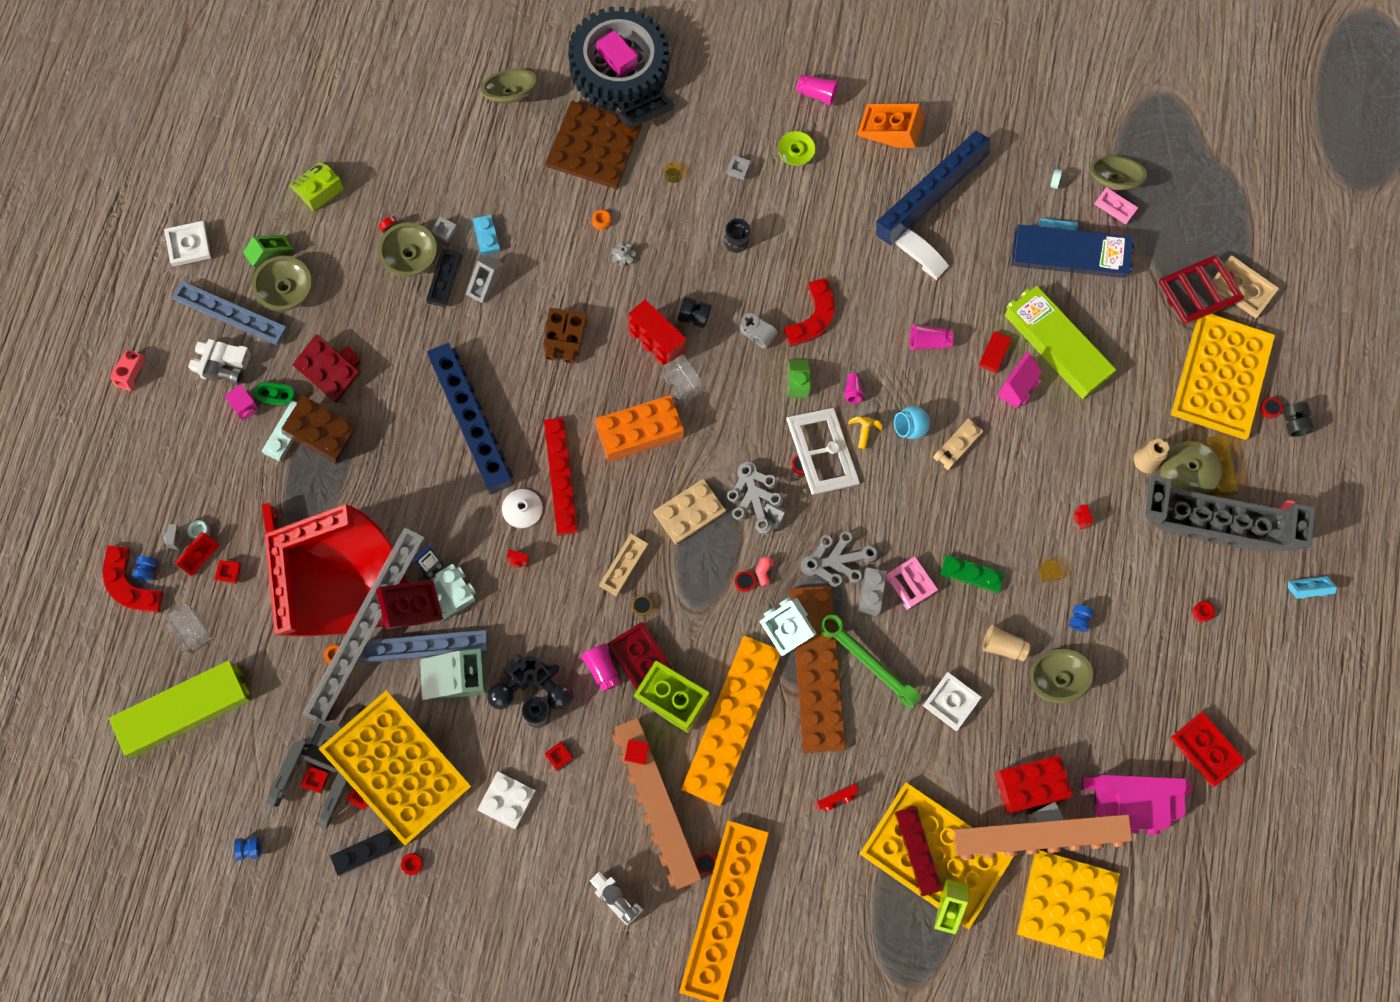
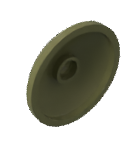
(509, 85)
(1118, 172)
(405, 240)
(281, 273)
(1200, 480)
(1061, 667)

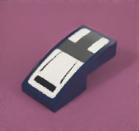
(428, 562)

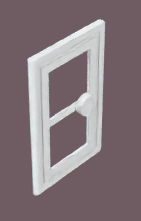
(837, 445)

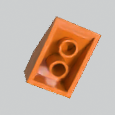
(892, 124)

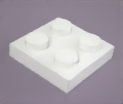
(187, 243)
(952, 701)
(506, 800)

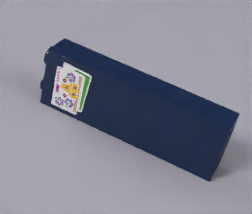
(1072, 251)

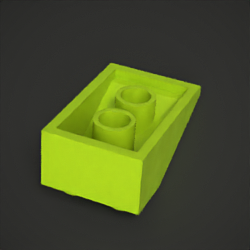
(672, 696)

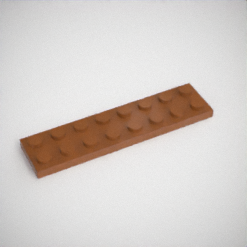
(818, 676)

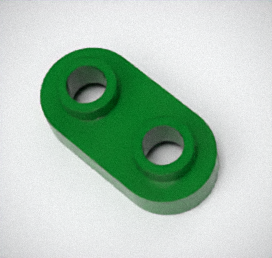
(275, 395)

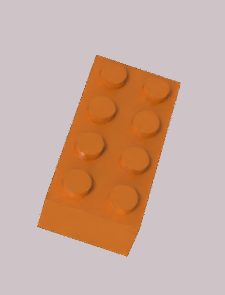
(639, 428)

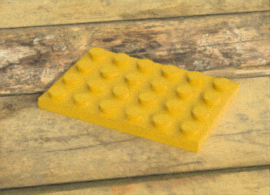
(1223, 375)
(394, 767)
(888, 852)

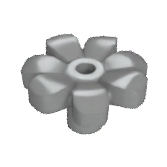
(623, 254)

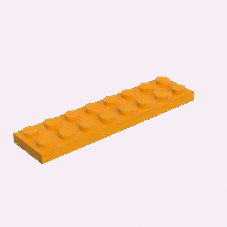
(731, 721)
(724, 913)

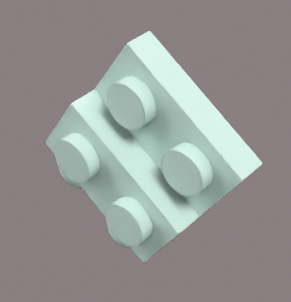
(452, 591)
(787, 625)

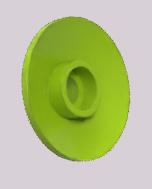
(796, 141)

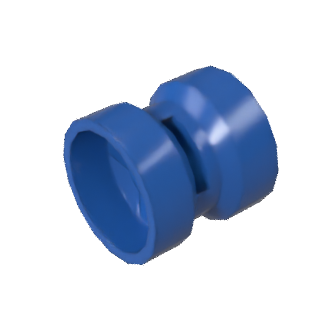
(145, 568)
(1081, 618)
(247, 848)

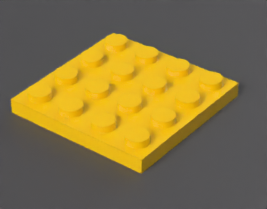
(1068, 904)

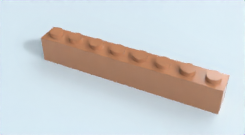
(658, 810)
(1042, 835)

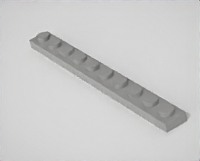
(361, 627)

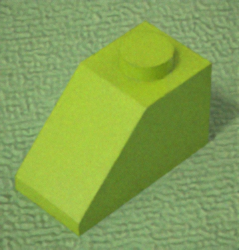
(951, 906)

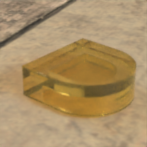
(1050, 571)

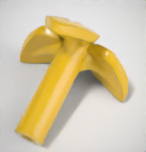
(866, 423)

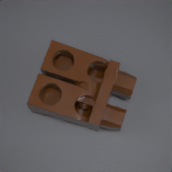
(561, 340)

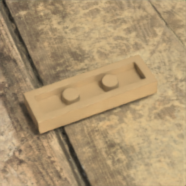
(623, 565)

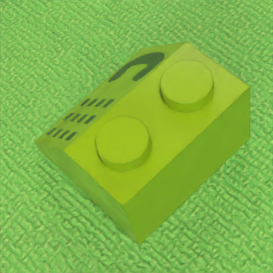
(317, 186)

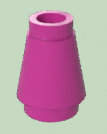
(853, 389)

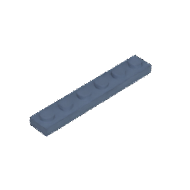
(229, 313)
(422, 646)

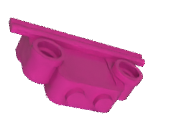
(1147, 800)

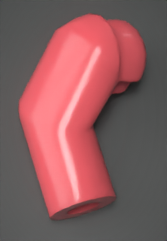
(762, 569)

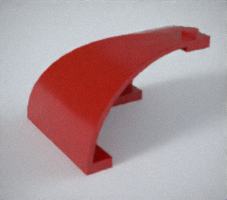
(324, 571)

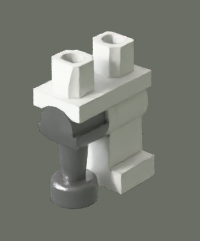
(216, 356)
(614, 899)

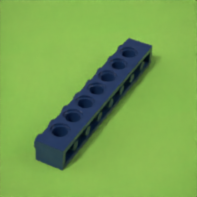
(439, 358)

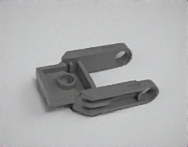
(309, 750)

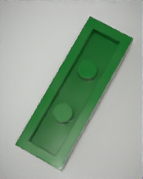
(972, 574)

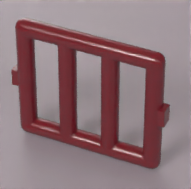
(1199, 268)

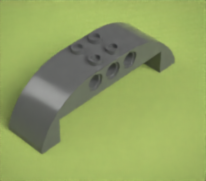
(1228, 520)

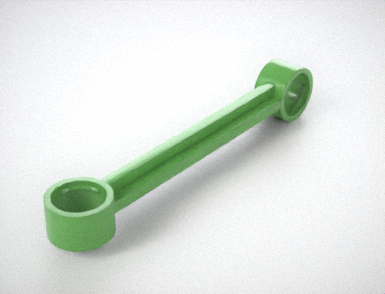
(905, 693)

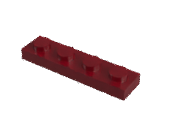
(918, 851)

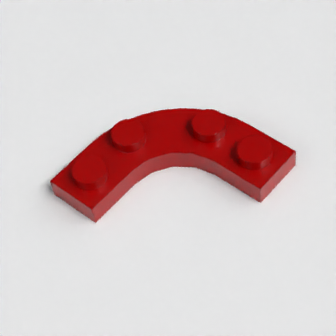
(819, 320)
(119, 587)

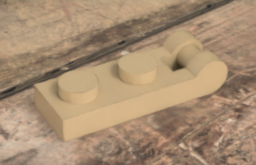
(958, 443)

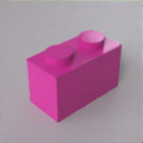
(617, 53)

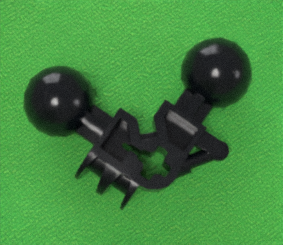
(558, 695)

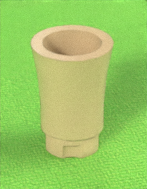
(1151, 456)
(1005, 644)

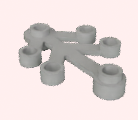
(754, 495)
(836, 560)

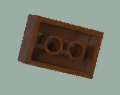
(318, 429)

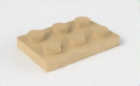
(1254, 287)
(689, 511)

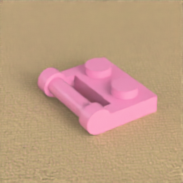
(915, 578)

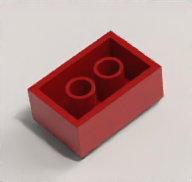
(655, 333)
(1033, 784)

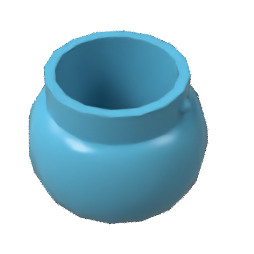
(912, 422)

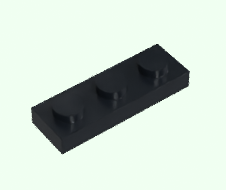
(646, 110)
(443, 278)
(364, 852)

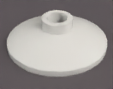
(522, 517)

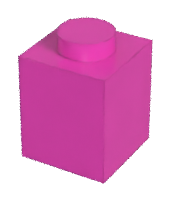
(241, 402)

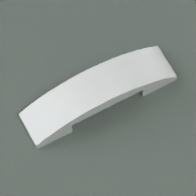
(923, 253)

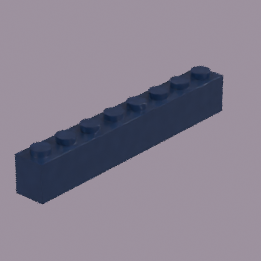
(933, 187)

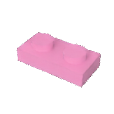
(1116, 205)

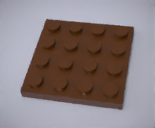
(592, 145)

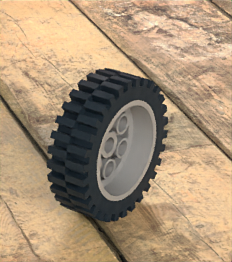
(596, 79)

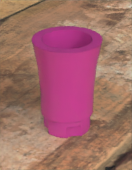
(818, 88)
(930, 337)
(601, 667)

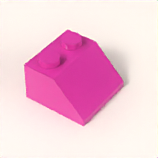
(1021, 381)

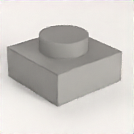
(738, 167)
(444, 229)
(774, 514)
(172, 536)

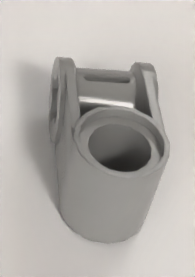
(759, 332)

